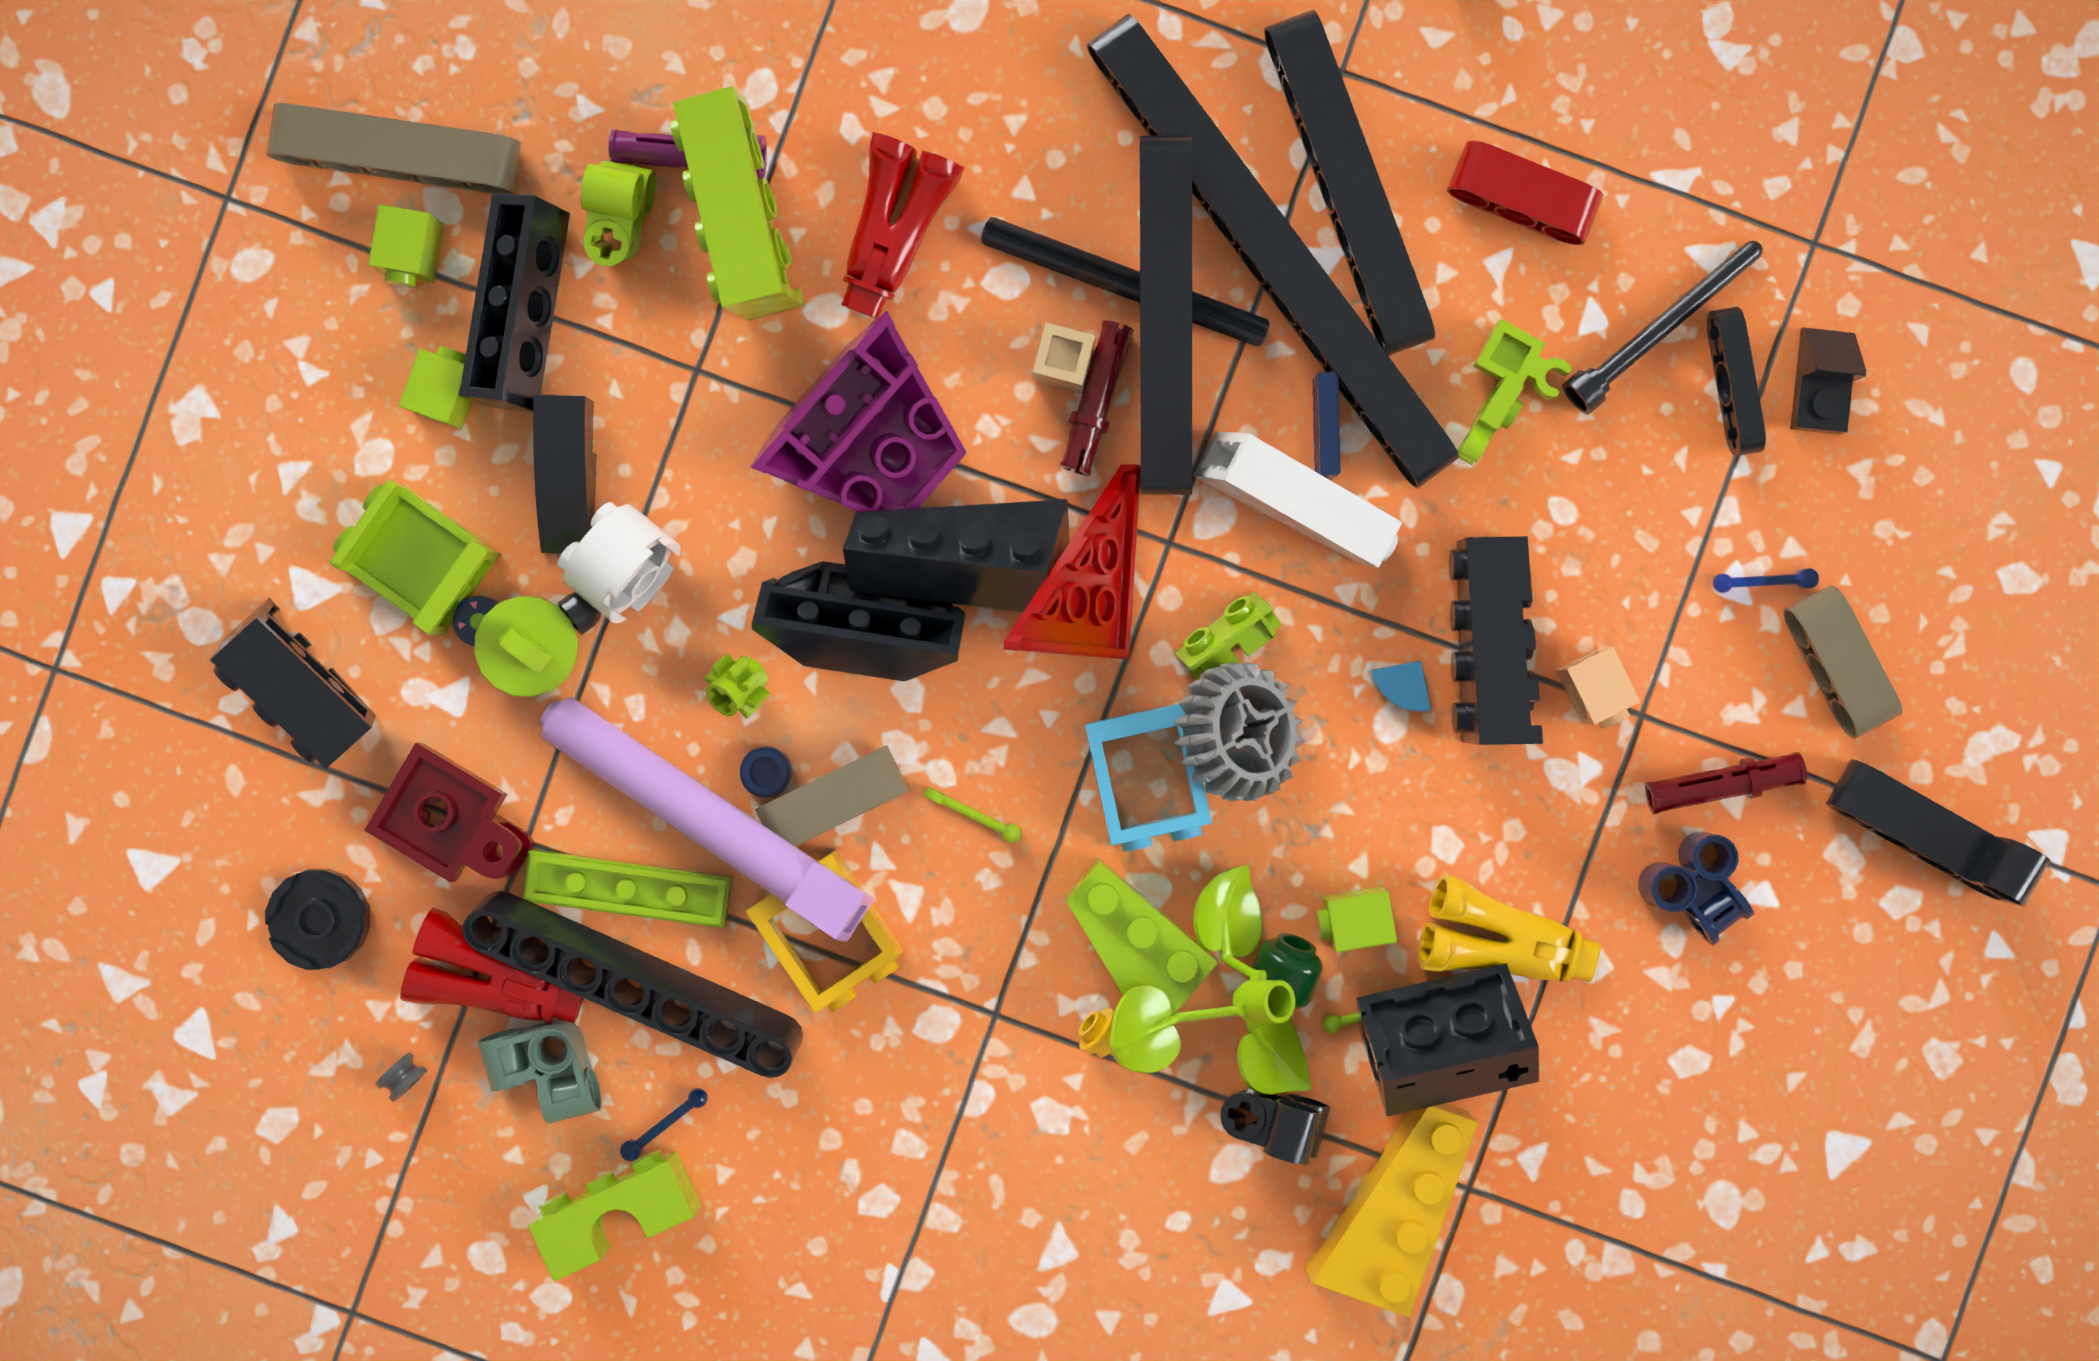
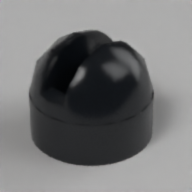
(580, 612)

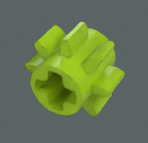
(736, 686)

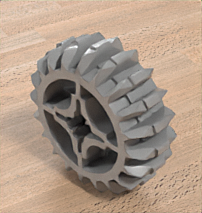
(1239, 731)

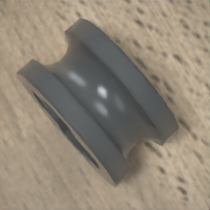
(401, 1077)

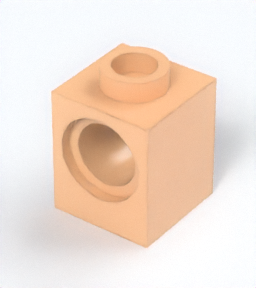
(1599, 687)

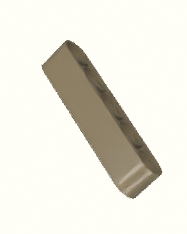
(393, 149)

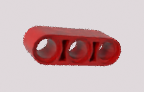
(1525, 192)

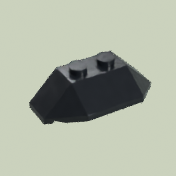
(865, 634)

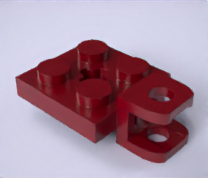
(471, 828)

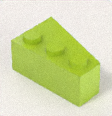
(1136, 937)

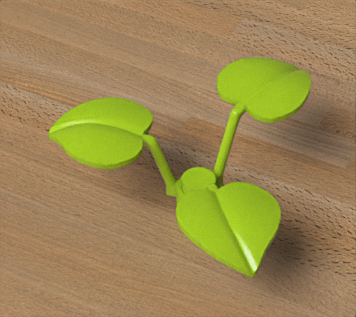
(1269, 1056)

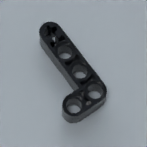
(1937, 835)

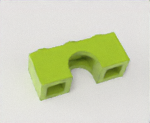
(654, 1193)

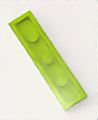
(627, 888)

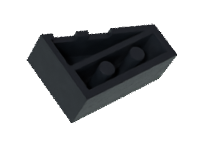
(292, 687)

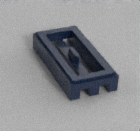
(1326, 424)

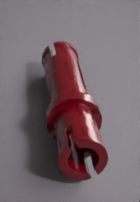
(1096, 398)
(1747, 779)

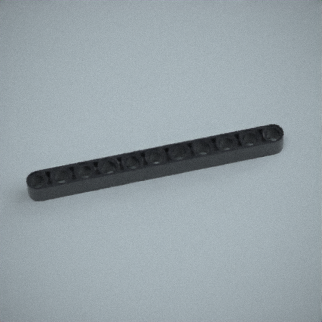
(1276, 254)

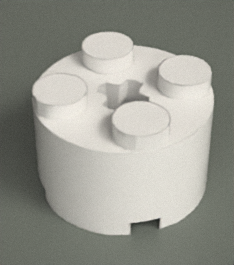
(619, 561)

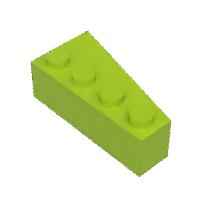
(733, 205)

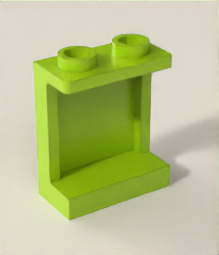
(413, 556)

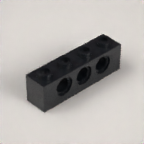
(514, 302)

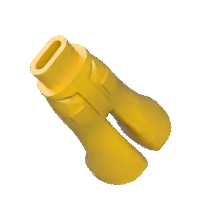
(1531, 947)

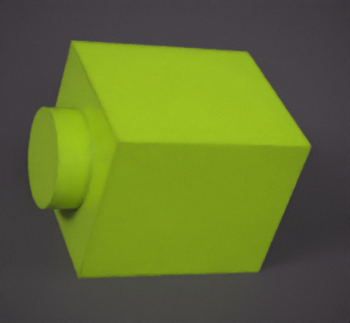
(405, 245)
(435, 387)
(1356, 919)

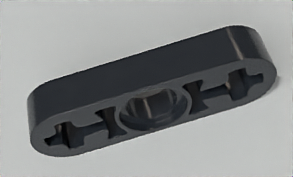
(1736, 381)

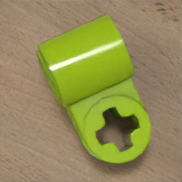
(616, 202)

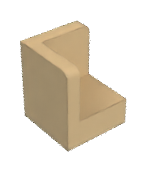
(1063, 357)

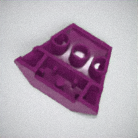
(866, 429)

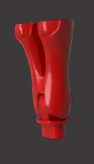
(884, 251)
(506, 993)

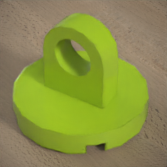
(526, 646)

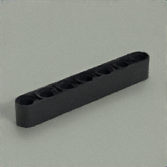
(1349, 182)
(1166, 314)
(608, 983)

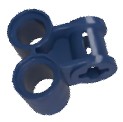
(1702, 894)

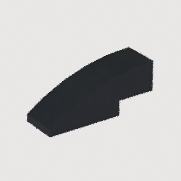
(563, 469)

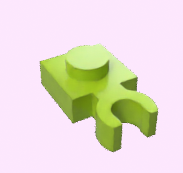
(1516, 354)
(1498, 410)

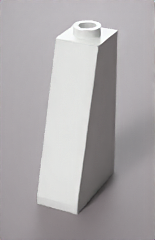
(1298, 497)

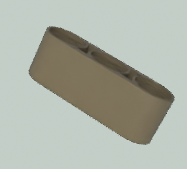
(1842, 661)
(834, 798)

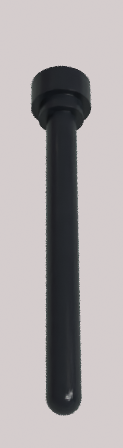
(1588, 388)

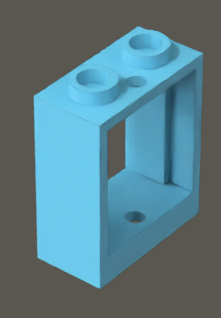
(1140, 835)

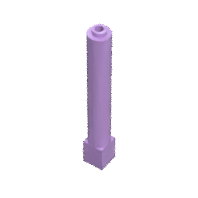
(706, 818)

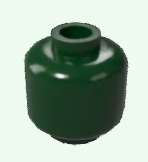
(1292, 961)

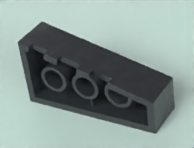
(958, 553)
(1493, 642)

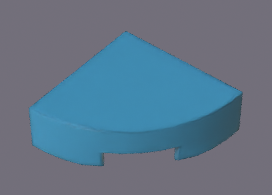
(1403, 685)

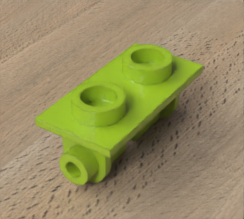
(1244, 622)

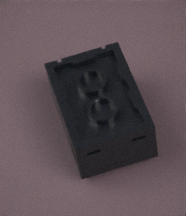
(1448, 1039)

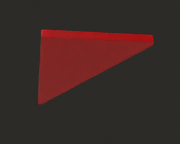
(1089, 591)

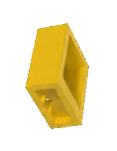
(842, 990)

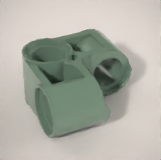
(564, 1084)

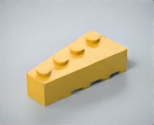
(1395, 1218)

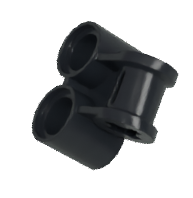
(1285, 1126)

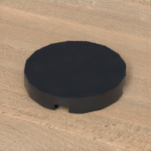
(317, 919)

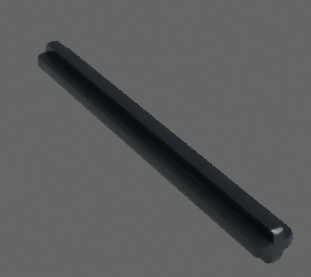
(1115, 278)

